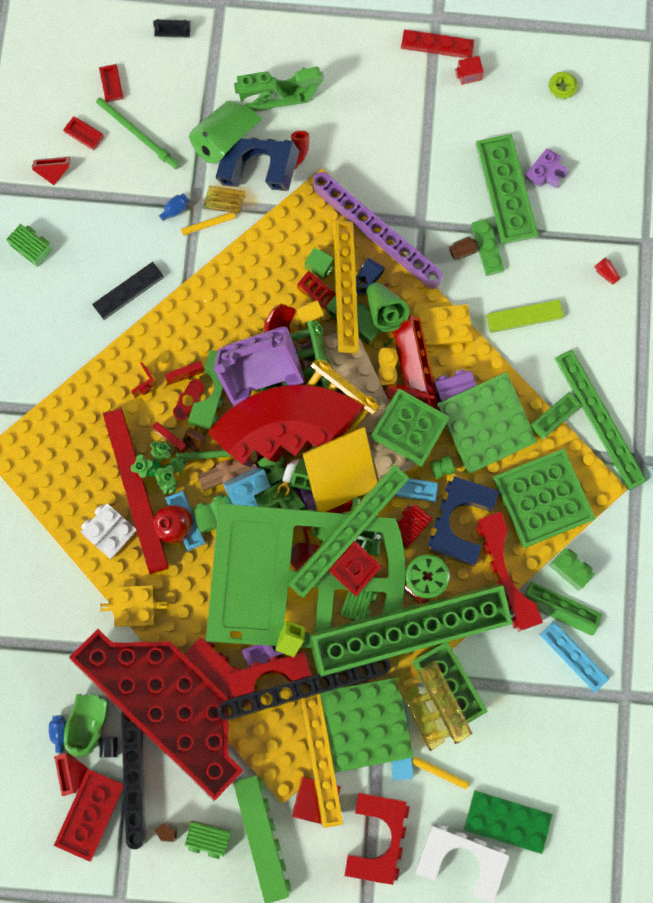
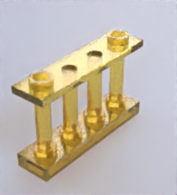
(444, 701)

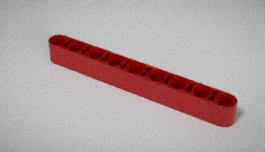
(135, 491)

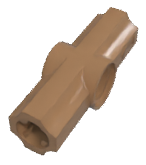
(222, 473)

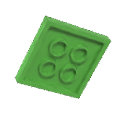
(410, 427)

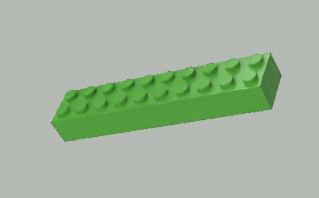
(409, 629)

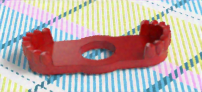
(193, 389)

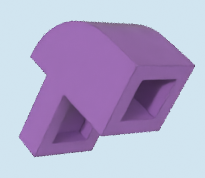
(260, 653)

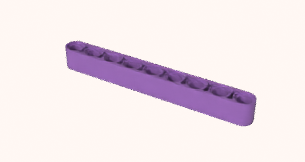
(375, 222)

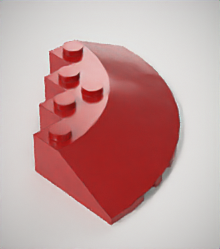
(284, 420)

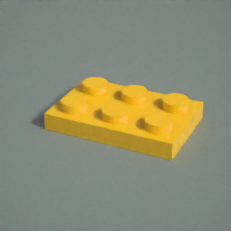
(445, 325)

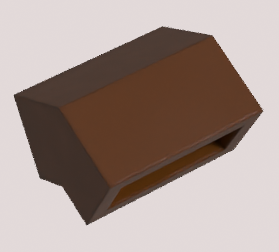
(166, 833)

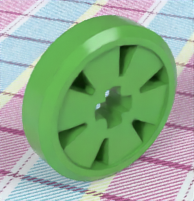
(428, 564)

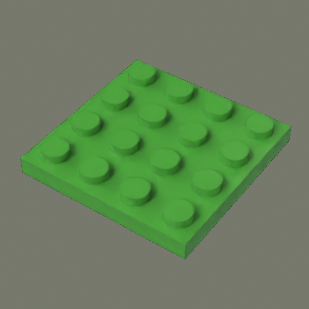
(487, 423)
(543, 498)
(366, 725)

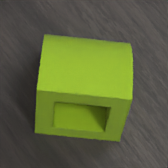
(290, 639)

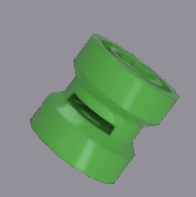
(442, 467)

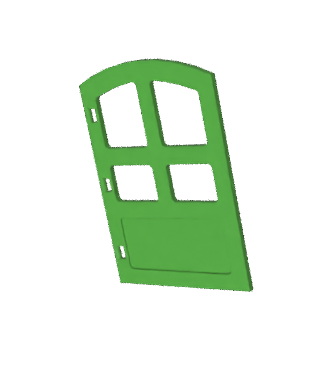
(254, 571)

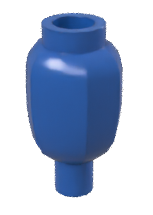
(175, 206)
(56, 732)

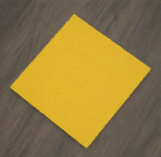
(340, 470)

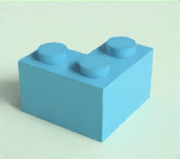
(244, 487)

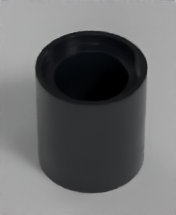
(108, 747)

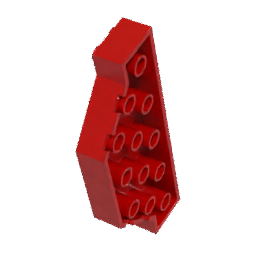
(167, 702)

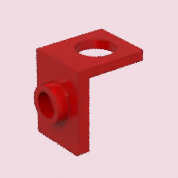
(146, 386)

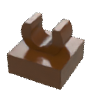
(194, 439)

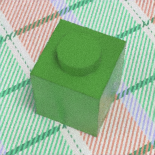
(319, 263)

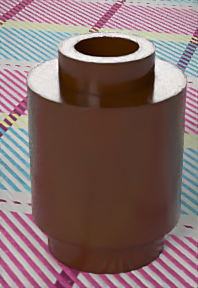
(463, 248)

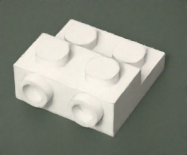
(108, 530)

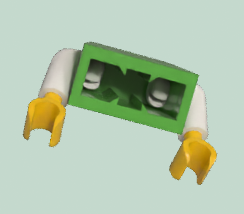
(296, 475)

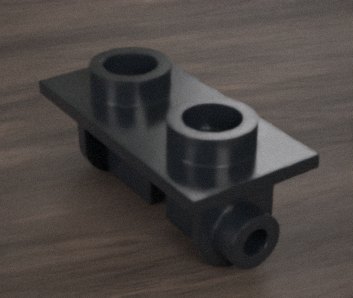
(172, 28)

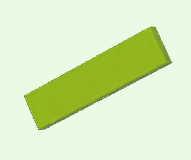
(524, 316)

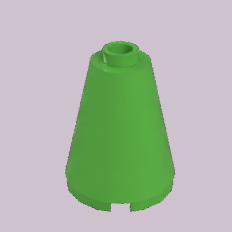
(386, 307)

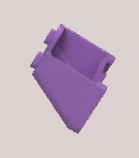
(258, 364)

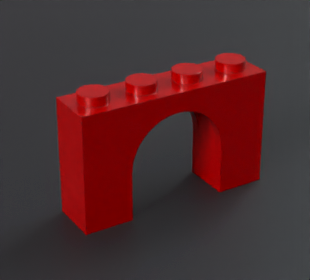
(381, 868)

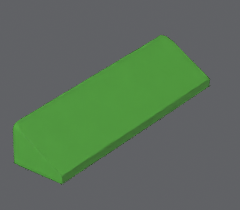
(563, 609)

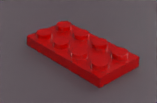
(89, 815)

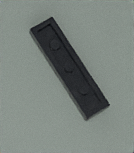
(128, 290)

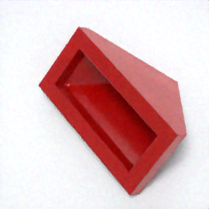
(51, 168)
(69, 772)

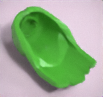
(85, 724)

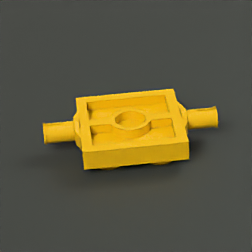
(133, 606)

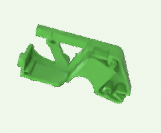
(289, 92)

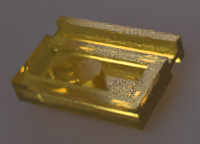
(224, 199)

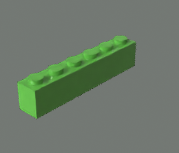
(261, 839)

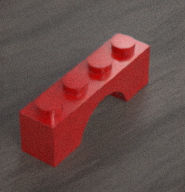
(292, 668)

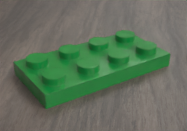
(508, 822)

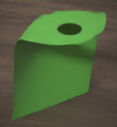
(224, 130)

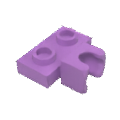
(547, 169)

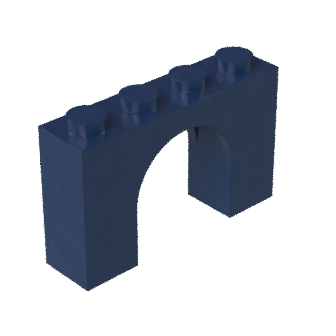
(281, 168)
(445, 542)

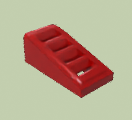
(313, 295)

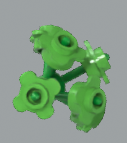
(163, 473)

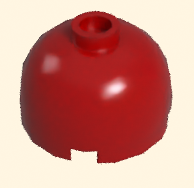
(172, 523)

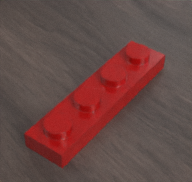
(437, 44)

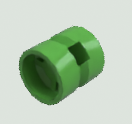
(273, 470)

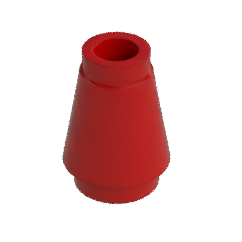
(607, 270)

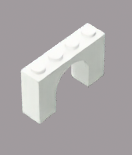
(491, 861)

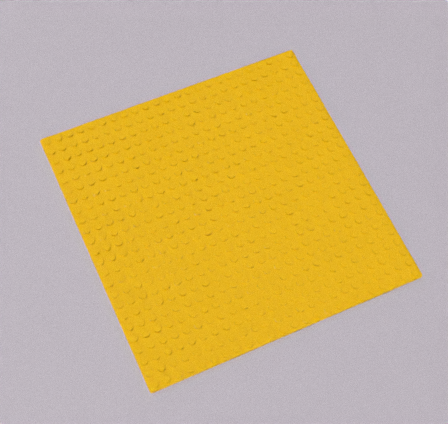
(66, 466)

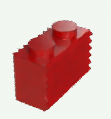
(412, 524)

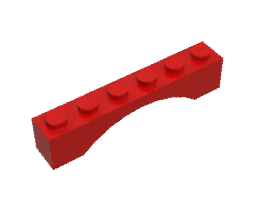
(523, 611)

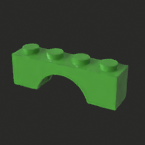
(204, 412)

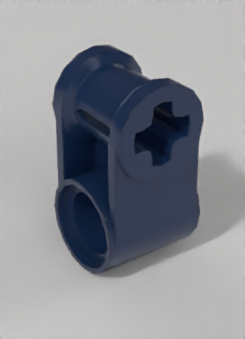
(369, 274)

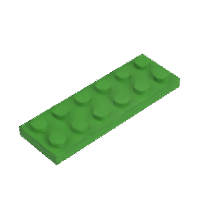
(506, 189)

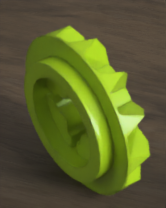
(568, 80)

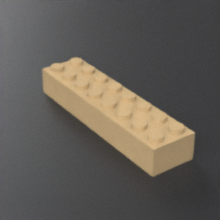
(361, 374)

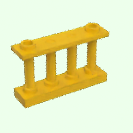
(369, 403)

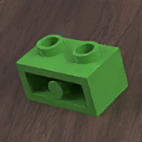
(572, 569)

